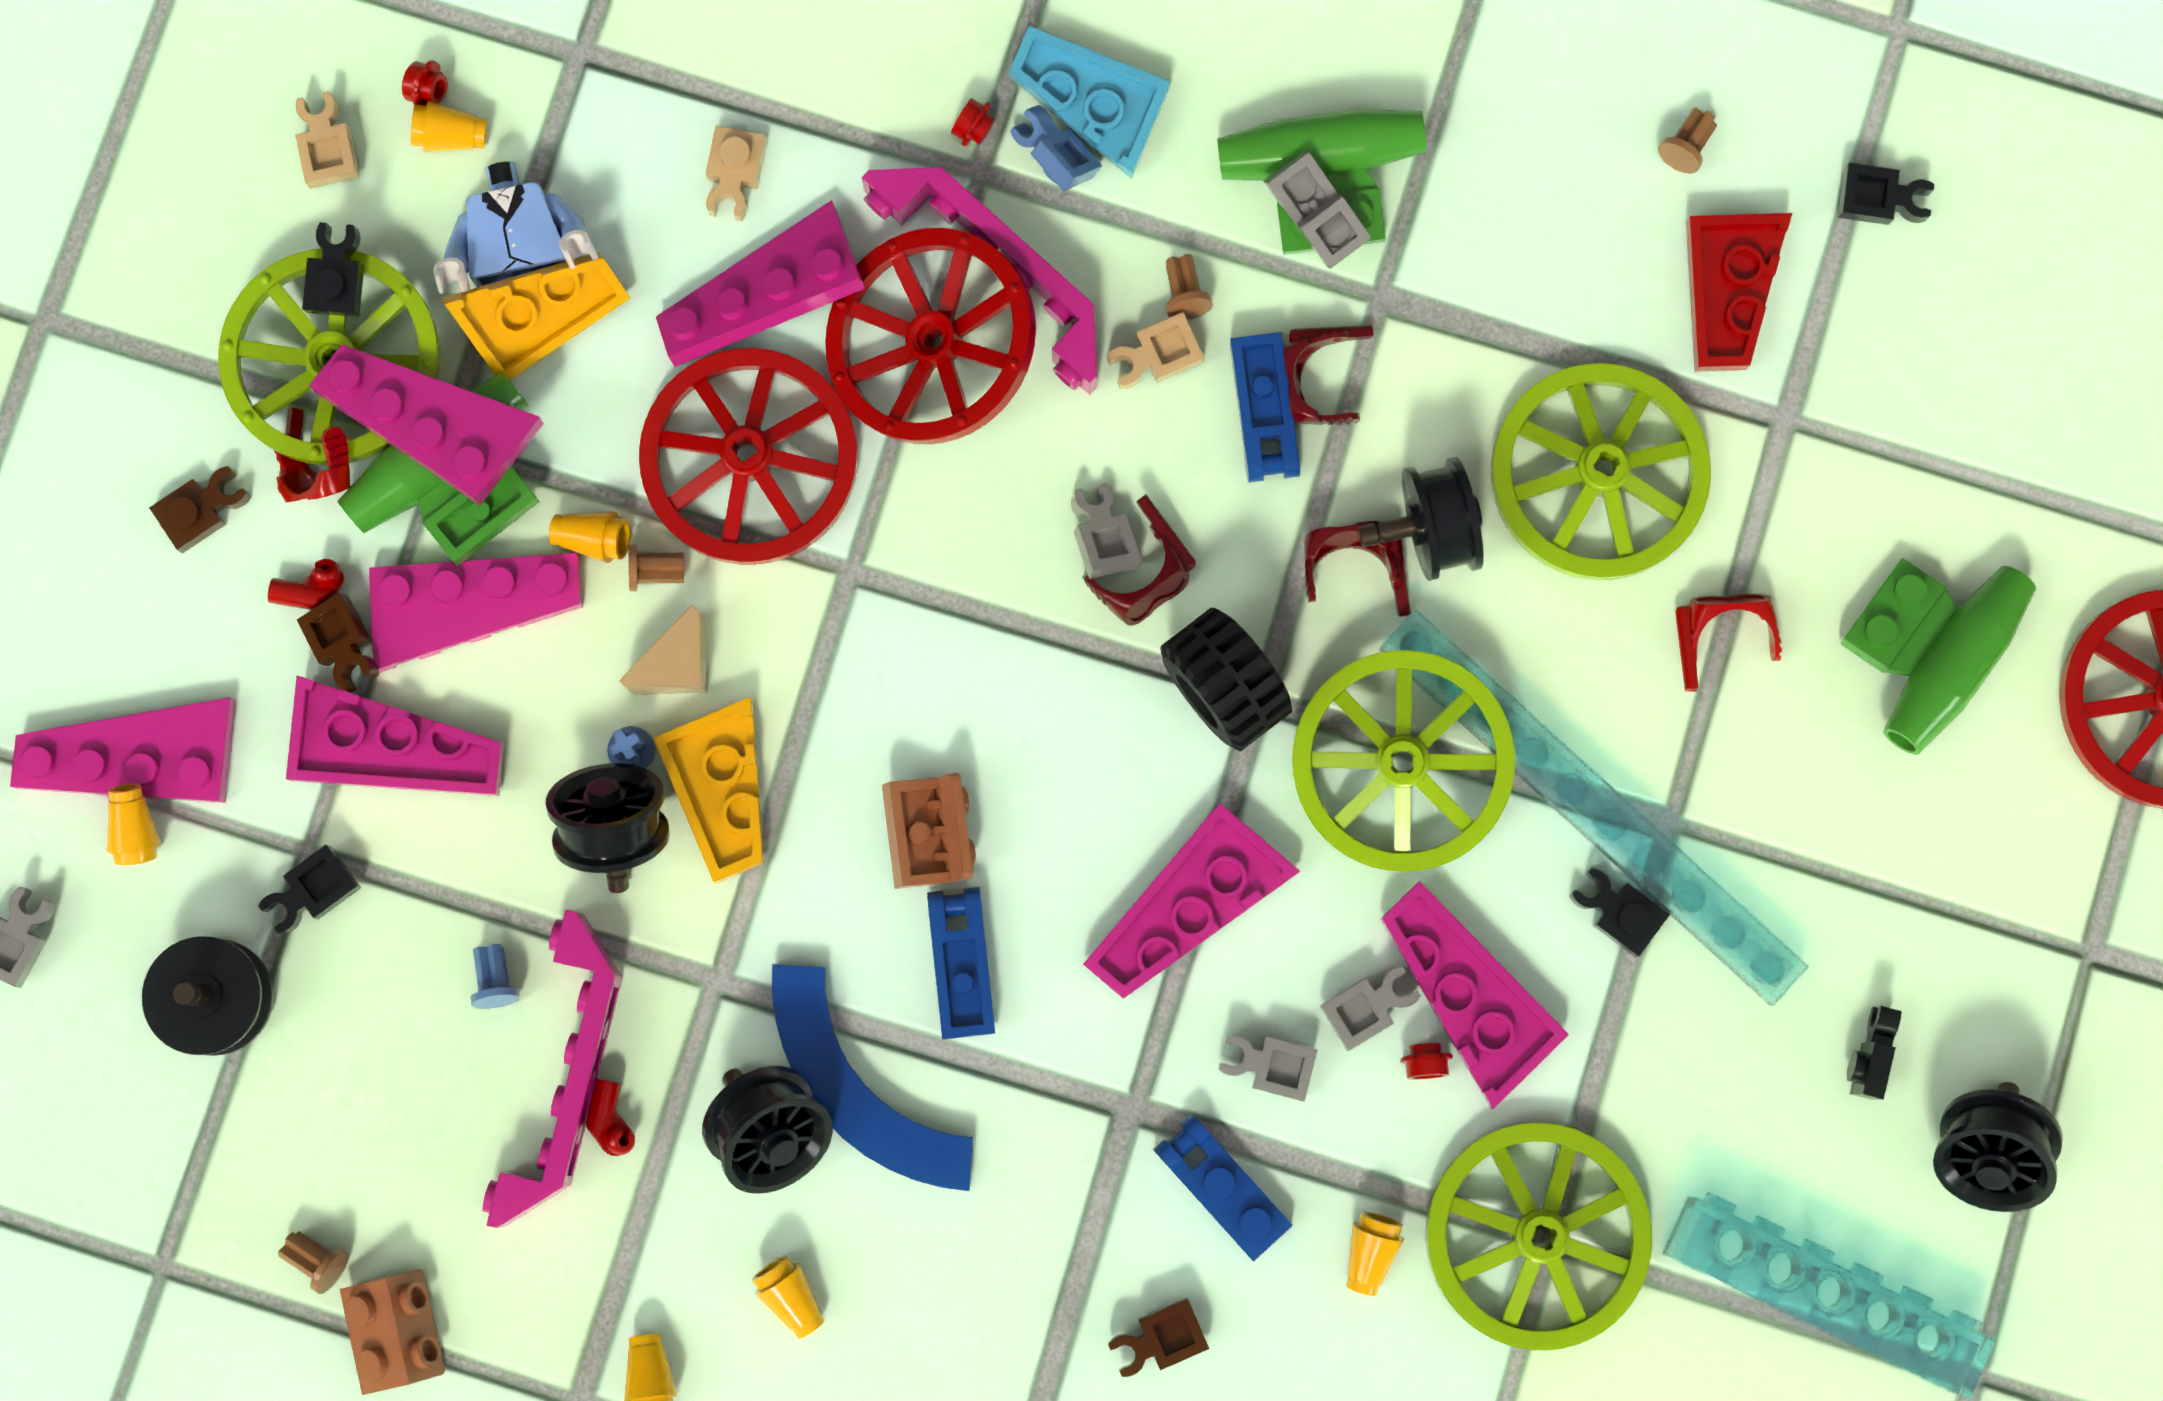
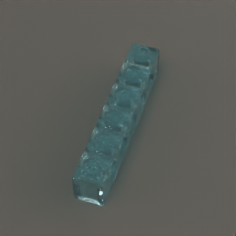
(1951, 1365)

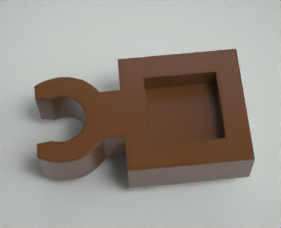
(192, 512)
(335, 637)
(1168, 1335)

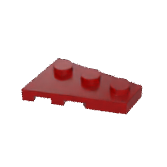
(1729, 284)

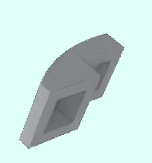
(1317, 209)

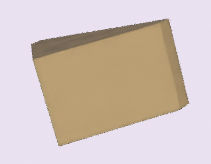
(674, 661)

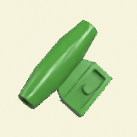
(1343, 147)
(457, 523)
(1942, 648)

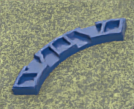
(854, 1108)

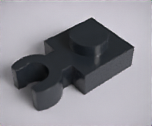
(1875, 195)
(334, 281)
(315, 885)
(1626, 916)
(1872, 1065)

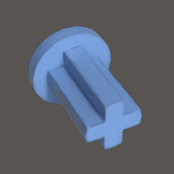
(631, 746)
(492, 979)

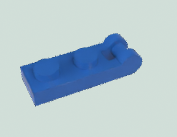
(1264, 405)
(961, 965)
(1224, 1189)

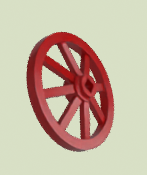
(926, 327)
(755, 467)
(2076, 712)

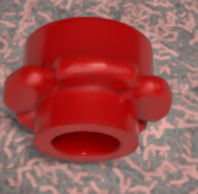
(424, 83)
(973, 123)
(1426, 1061)

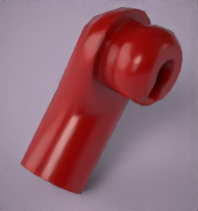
(318, 587)
(604, 1121)

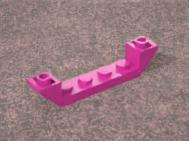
(904, 191)
(517, 1193)

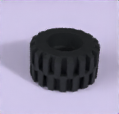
(1226, 679)

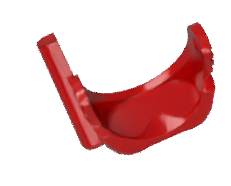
(295, 477)
(1695, 616)

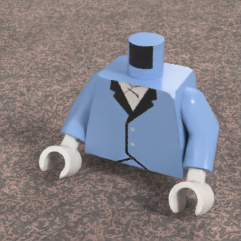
(510, 233)

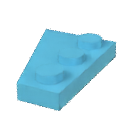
(1092, 94)

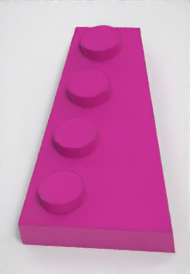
(773, 284)
(438, 425)
(444, 605)
(371, 744)
(166, 751)
(1196, 894)
(1477, 1001)

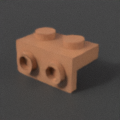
(928, 831)
(392, 1332)

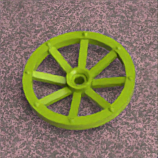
(318, 350)
(1594, 482)
(1333, 828)
(1523, 1229)

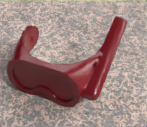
(1301, 346)
(1330, 539)
(1171, 580)

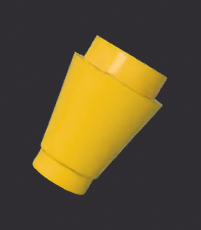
(446, 129)
(592, 534)
(130, 826)
(1372, 1251)
(788, 1296)
(648, 1370)

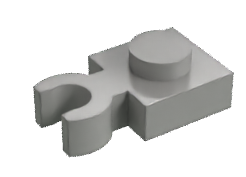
(1104, 539)
(17, 939)
(1362, 1011)
(1278, 1067)

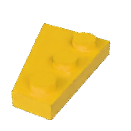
(535, 312)
(718, 786)

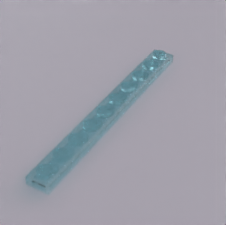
(1613, 824)

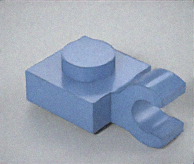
(1058, 153)

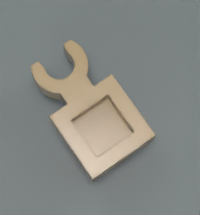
(326, 148)
(735, 163)
(1164, 349)

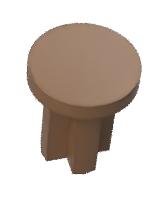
(1684, 149)
(1185, 289)
(654, 568)
(314, 1260)

